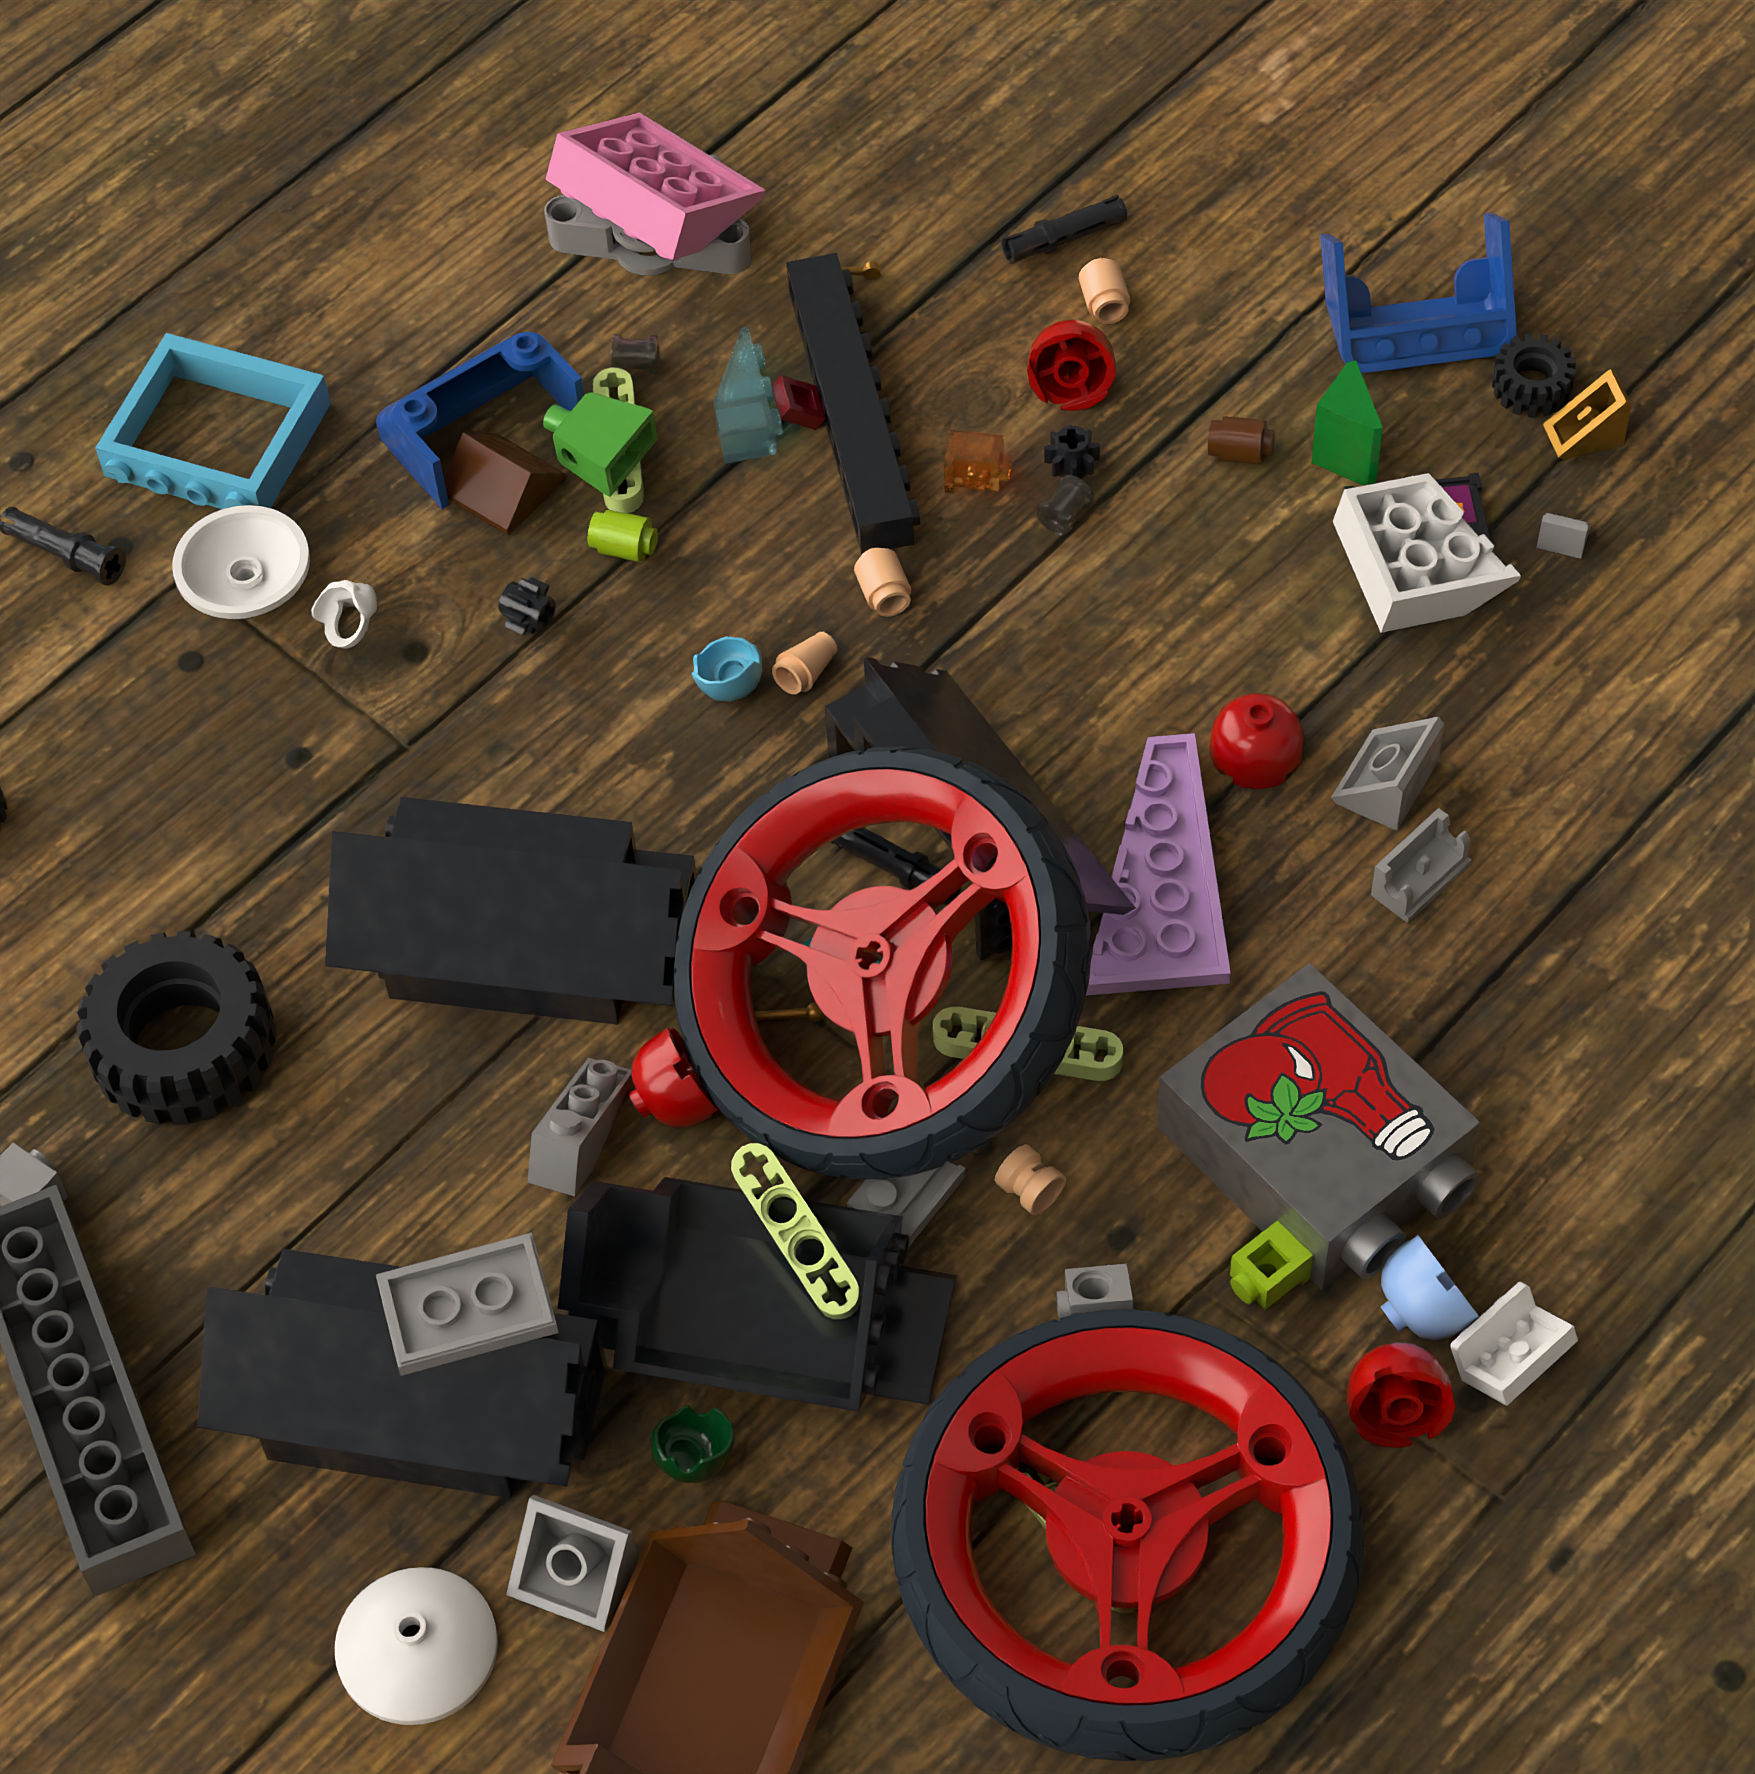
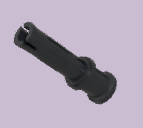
(77, 551)

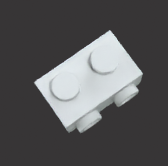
(1511, 1345)

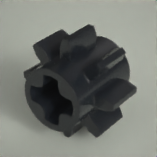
(1071, 452)
(527, 606)

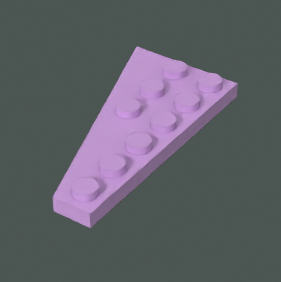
(1170, 878)

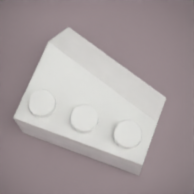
(1417, 553)

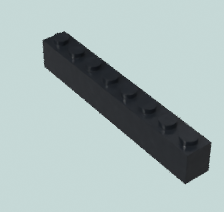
(849, 397)

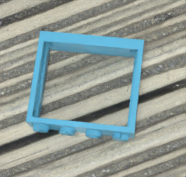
(231, 371)

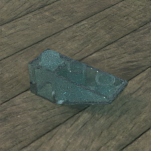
(741, 405)

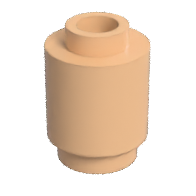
(1104, 290)
(883, 581)

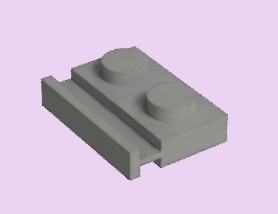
(912, 1196)

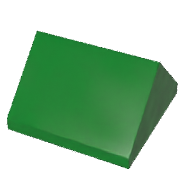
(1348, 429)

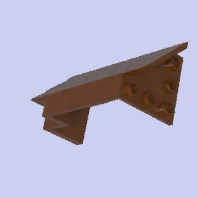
(716, 1652)

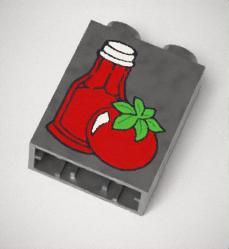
(1320, 1126)

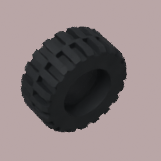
(165, 976)

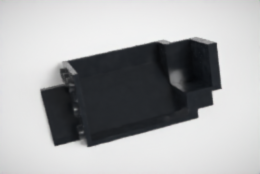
(933, 713)
(508, 910)
(707, 1298)
(324, 1390)

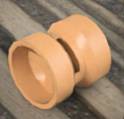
(1030, 1179)

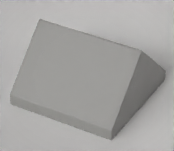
(1391, 771)
(571, 1563)

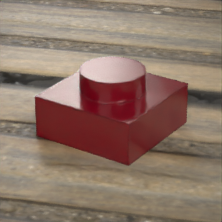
(798, 402)

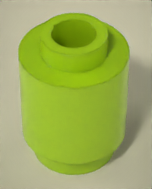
(622, 535)

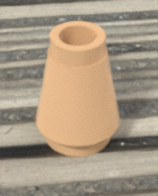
(802, 664)

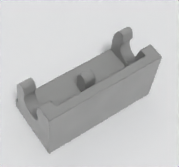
(1421, 867)

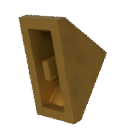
(1592, 420)

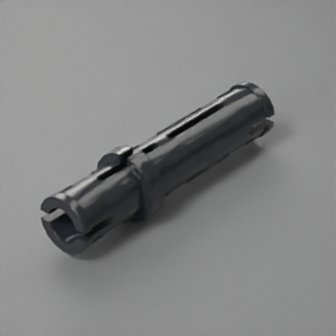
(1050, 234)
(909, 867)

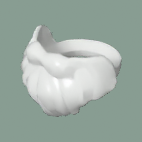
(329, 607)

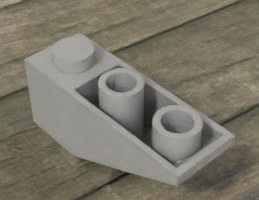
(577, 1126)

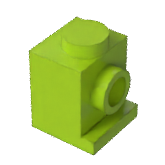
(1274, 1253)

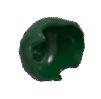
(692, 1444)

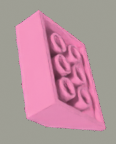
(651, 183)

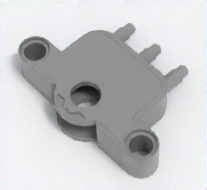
(578, 231)

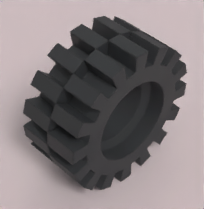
(1536, 356)

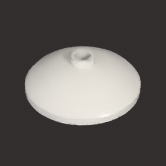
(241, 562)
(422, 1674)

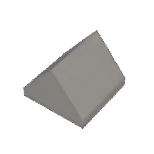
(1563, 535)

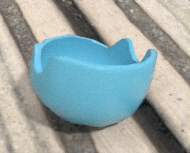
(728, 669)

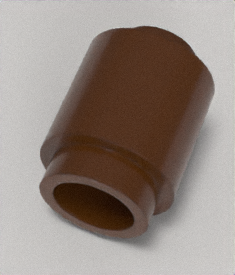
(1240, 440)

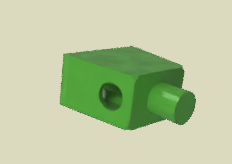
(601, 438)

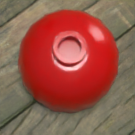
(1071, 365)
(1256, 741)
(669, 1084)
(1399, 1395)

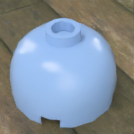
(1423, 1294)

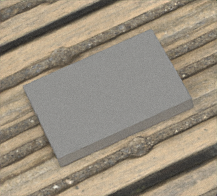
(466, 1304)

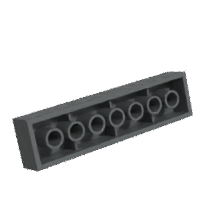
(82, 1401)

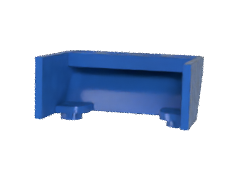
(1431, 330)
(465, 389)

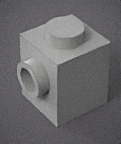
(25, 1174)

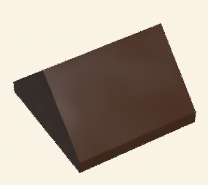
(498, 480)

